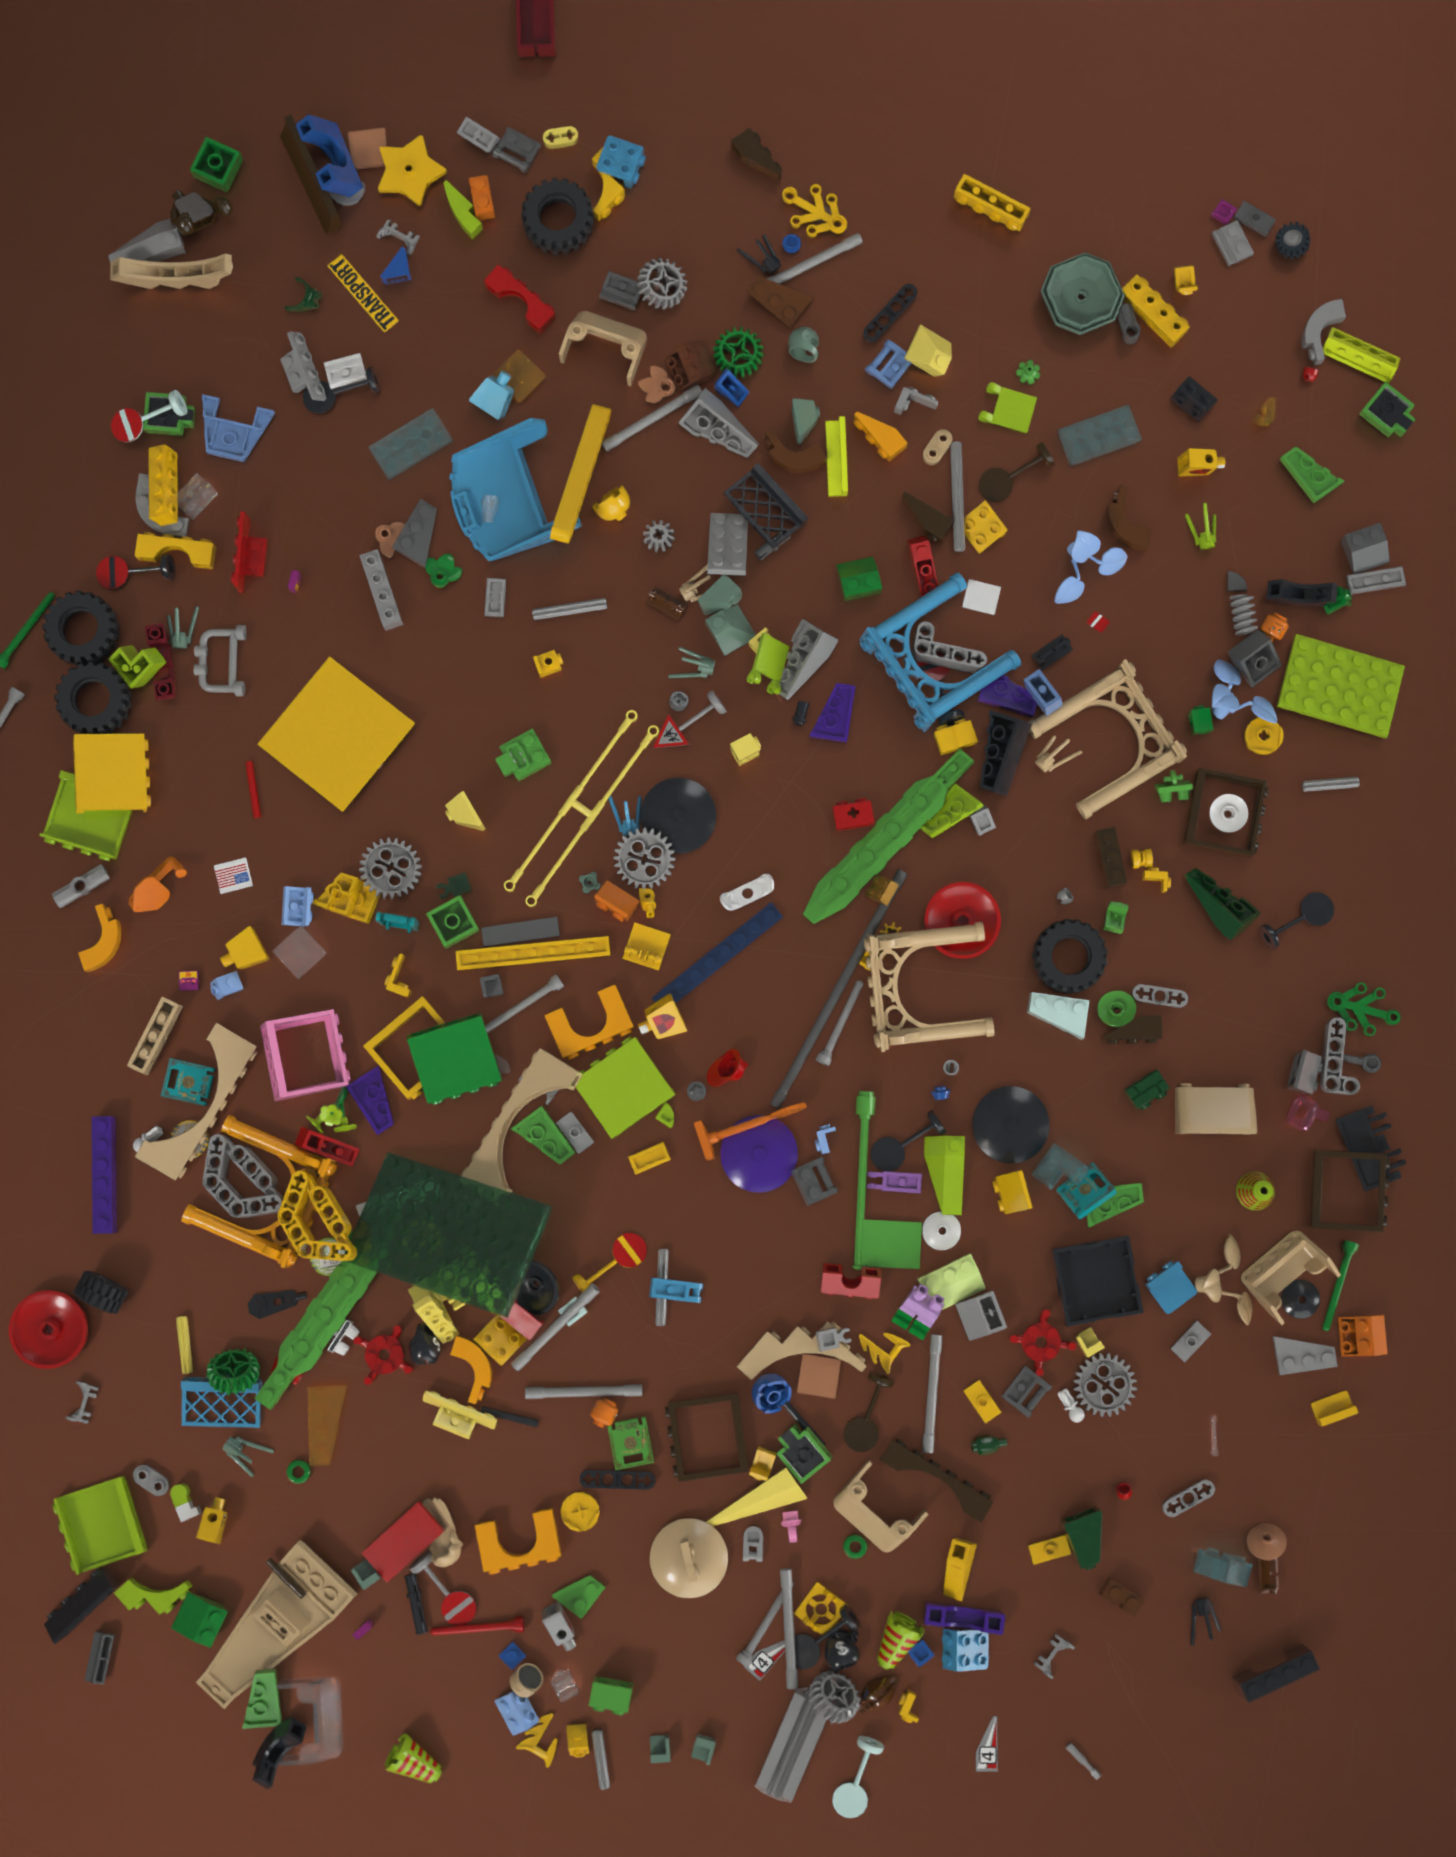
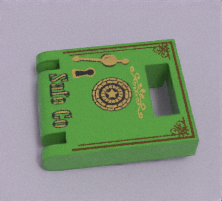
(629, 1440)

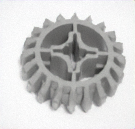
(675, 280)
(834, 1697)

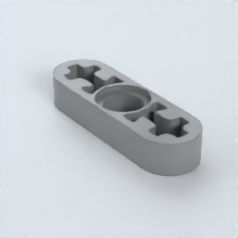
(1146, 988)
(1178, 1510)

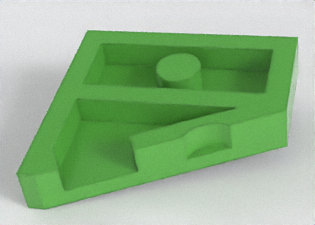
(580, 1595)

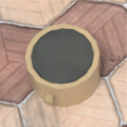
(526, 1680)

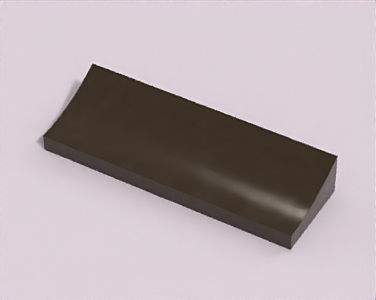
(306, 171)

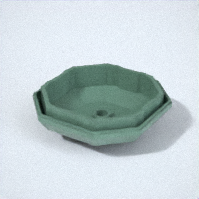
(1086, 277)

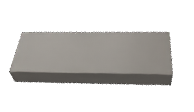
(1376, 580)

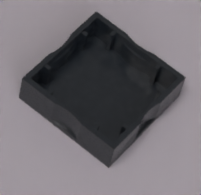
(1096, 1281)

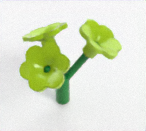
(333, 1115)

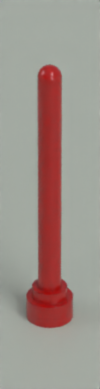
(515, 1625)

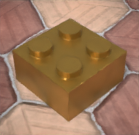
(881, 890)

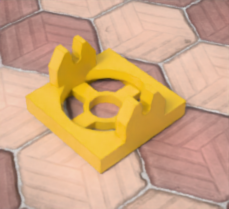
(802, 1614)

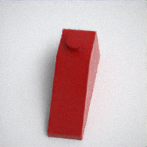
(327, 1146)

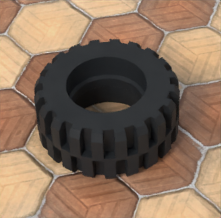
(551, 193)
(64, 611)
(76, 681)
(1069, 930)

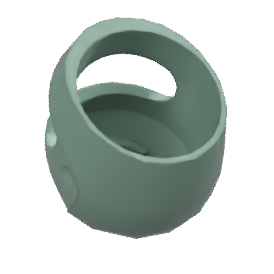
(801, 340)

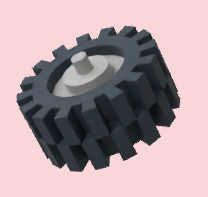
(1292, 240)

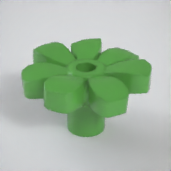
(1028, 372)

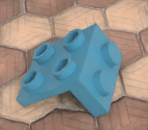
(621, 160)
(1170, 1286)
(965, 1650)

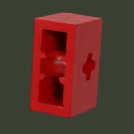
(863, 818)

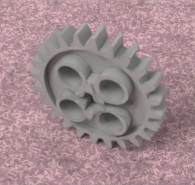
(398, 853)
(640, 875)
(1094, 1398)

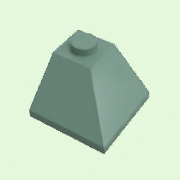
(804, 418)
(720, 596)
(730, 629)

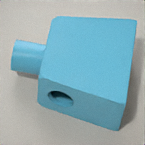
(494, 395)

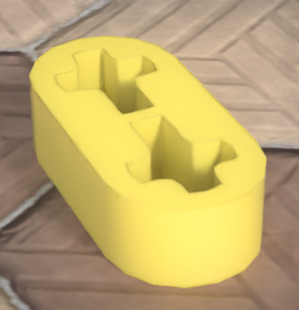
(560, 137)

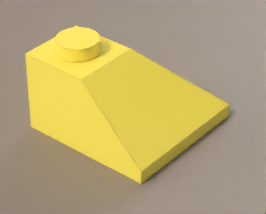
(929, 352)
(463, 812)

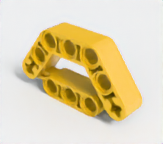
(311, 1190)

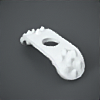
(761, 887)

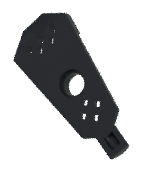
(268, 1305)

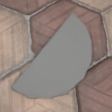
(346, 201)

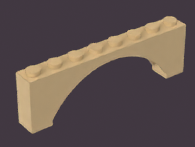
(542, 1076)
(172, 1154)

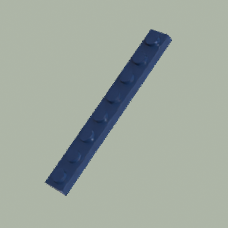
(721, 954)

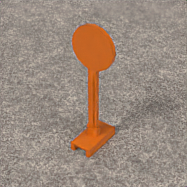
(707, 1139)

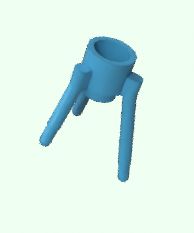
(628, 824)

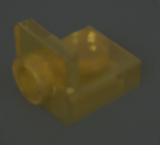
(1268, 409)

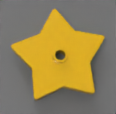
(413, 182)

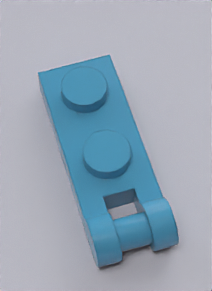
(675, 1290)

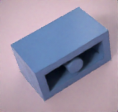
(1043, 692)

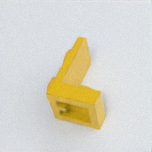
(400, 988)

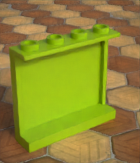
(90, 831)
(623, 1087)
(99, 1525)

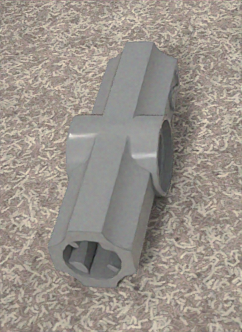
(70, 892)

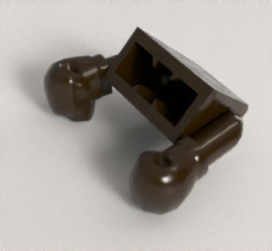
(195, 212)

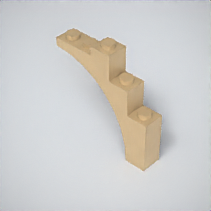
(172, 274)
(770, 1349)

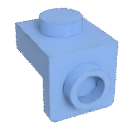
(226, 985)
(821, 1143)

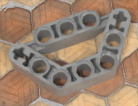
(230, 1150)

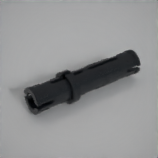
(413, 1594)

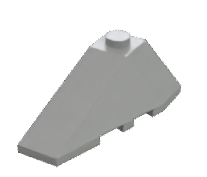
(714, 421)
(808, 653)

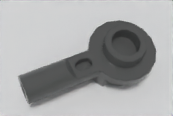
(1370, 1063)

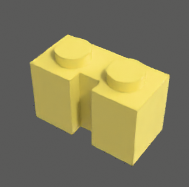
(745, 749)

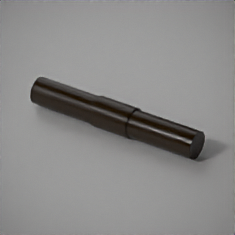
(285, 1578)

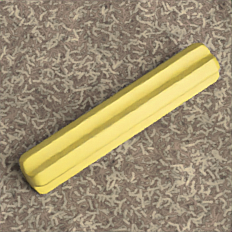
(184, 1344)

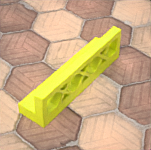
(1360, 355)
(836, 457)

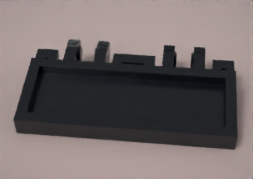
(1360, 1136)

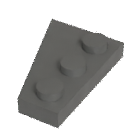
(417, 533)

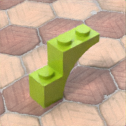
(133, 1595)

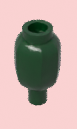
(987, 1444)

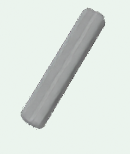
(1328, 784)
(600, 1758)

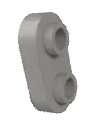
(152, 1477)

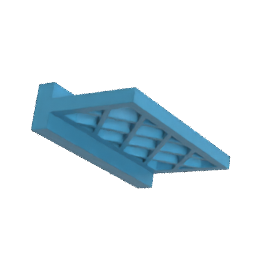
(201, 1384)

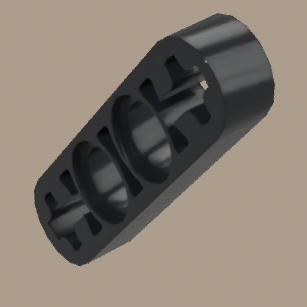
(888, 312)
(617, 1482)

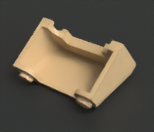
(1215, 1110)

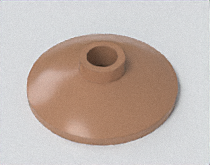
(1263, 1548)

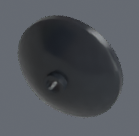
(538, 1297)

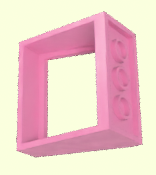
(274, 1061)

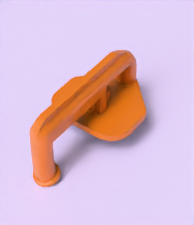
(149, 892)

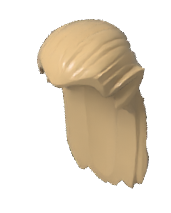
(446, 1547)

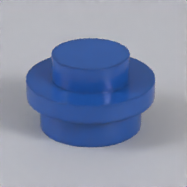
(791, 243)
(940, 1092)

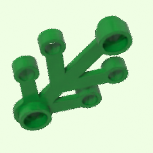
(1360, 1008)

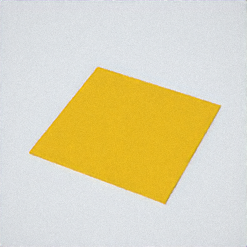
(336, 734)

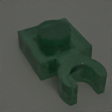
(457, 885)

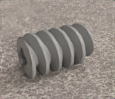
(1243, 613)

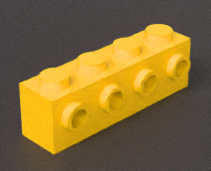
(991, 202)
(1155, 311)
(163, 485)

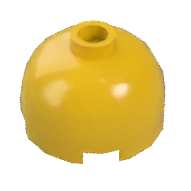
(613, 504)

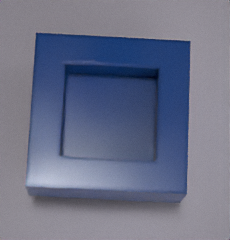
(921, 1653)
(512, 1655)

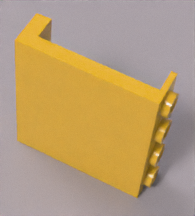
(111, 772)

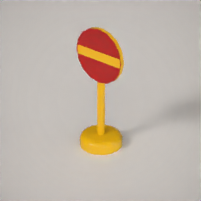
(628, 1251)

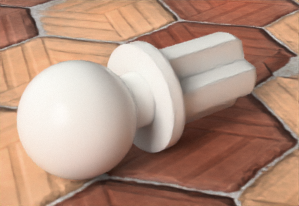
(152, 1135)
(1076, 1413)

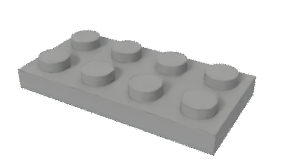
(727, 544)

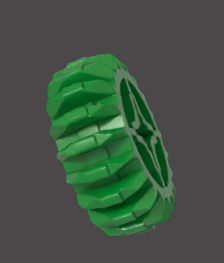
(745, 356)
(245, 1371)

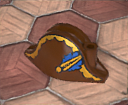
(878, 1693)

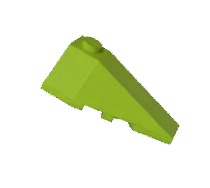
(946, 1168)

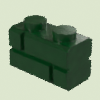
(1146, 1089)

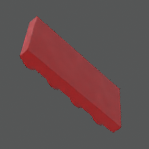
(403, 1541)

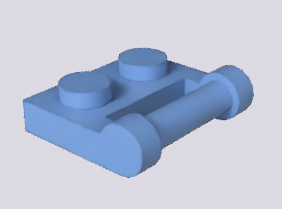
(893, 369)

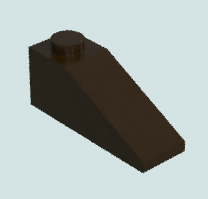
(931, 521)

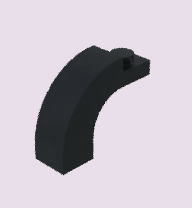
(1304, 595)
(274, 1747)

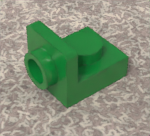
(1343, 599)

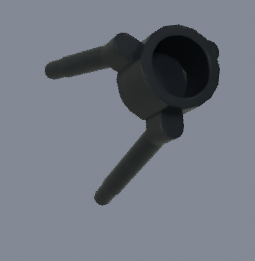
(771, 262)
(1204, 1608)

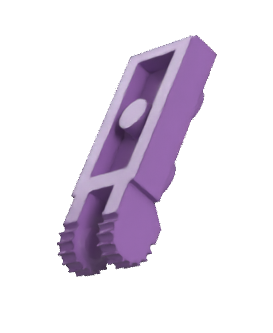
(897, 1182)

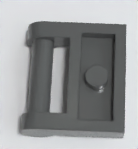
(519, 145)
(808, 1183)
(1021, 1387)

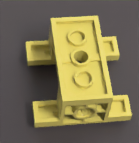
(434, 1314)

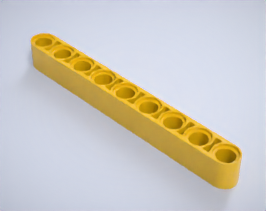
(580, 474)

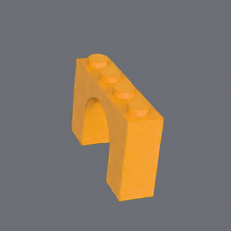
(571, 1043)
(496, 1557)

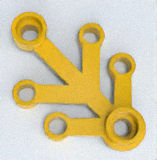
(816, 212)

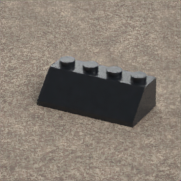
(82, 1604)

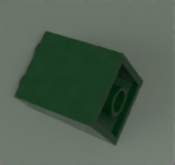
(1084, 1536)

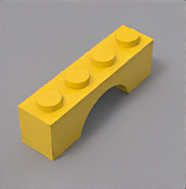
(152, 547)

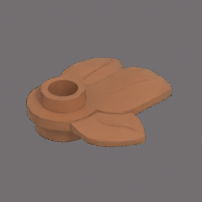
(654, 385)
(387, 542)

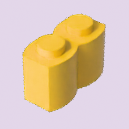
(955, 737)

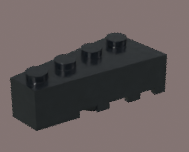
(1003, 751)

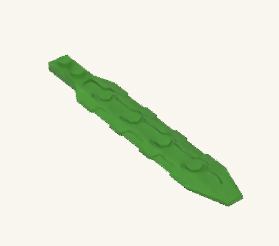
(891, 833)
(315, 1329)

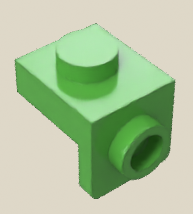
(1115, 917)

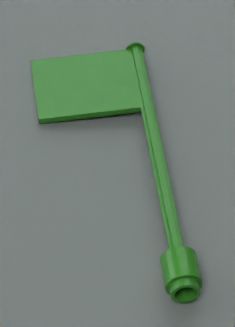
(880, 1241)

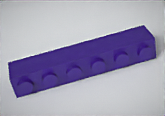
(104, 1175)

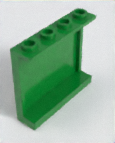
(454, 1058)

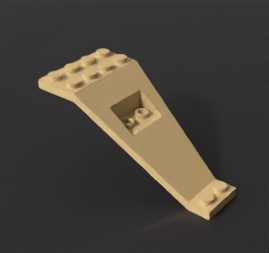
(277, 1623)

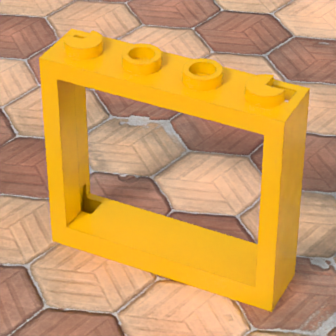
(384, 1034)

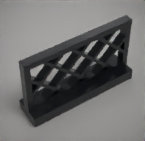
(779, 498)

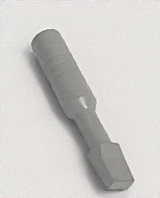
(1082, 1760)

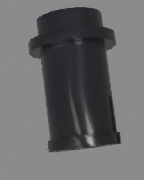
(800, 714)

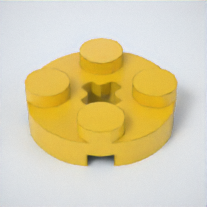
(1255, 742)

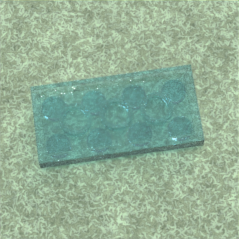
(1099, 435)
(410, 444)

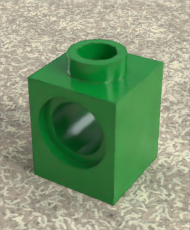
(1200, 720)

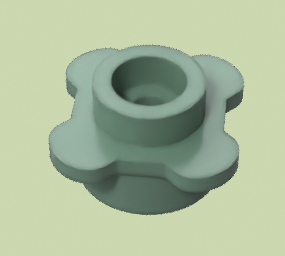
(588, 887)

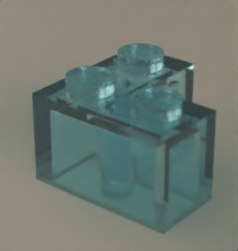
(1059, 1163)
(1224, 1568)

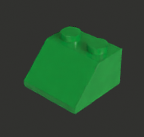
(859, 578)
(199, 1619)

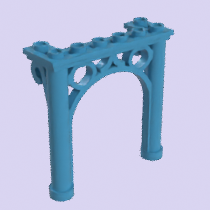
(926, 714)

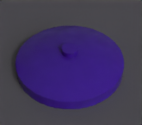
(760, 1156)

